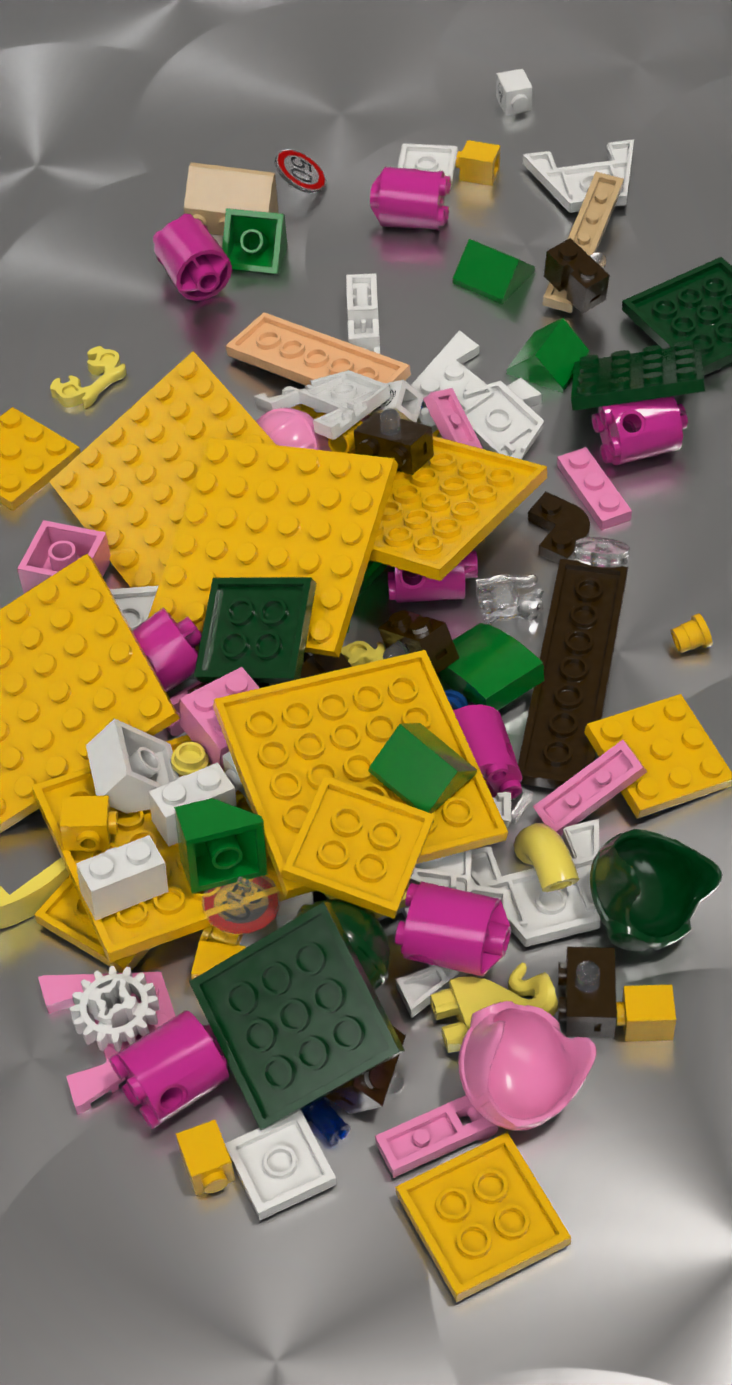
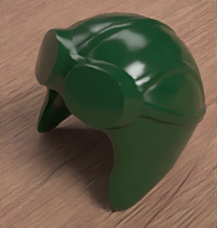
(649, 888)
(365, 936)

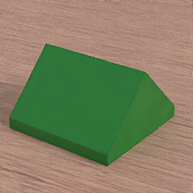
(255, 240)
(490, 272)
(549, 356)
(420, 767)

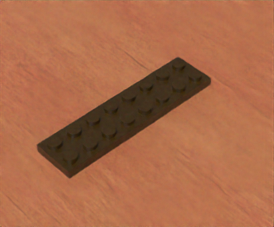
(576, 672)

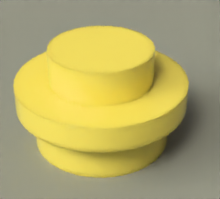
(189, 758)

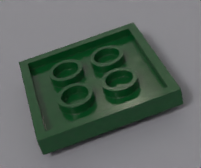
(256, 627)

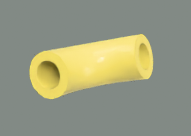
(548, 854)

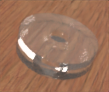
(601, 552)

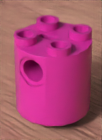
(410, 198)
(192, 258)
(640, 429)
(412, 587)
(169, 647)
(491, 748)
(453, 929)
(171, 1068)

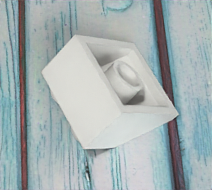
(129, 765)

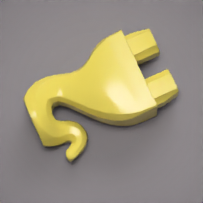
(474, 993)

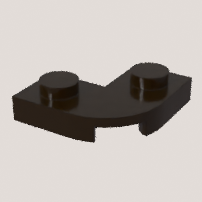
(564, 521)

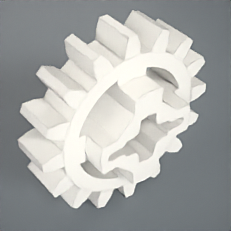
(113, 1006)

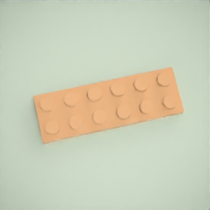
(308, 354)

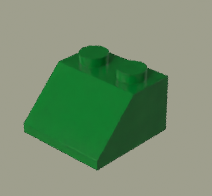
(219, 843)

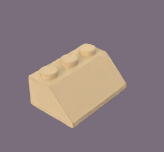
(215, 188)

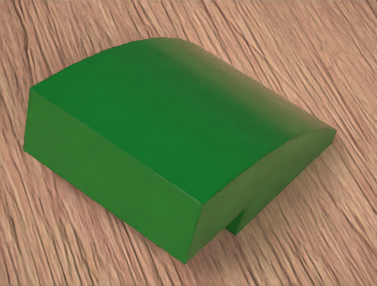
(492, 667)

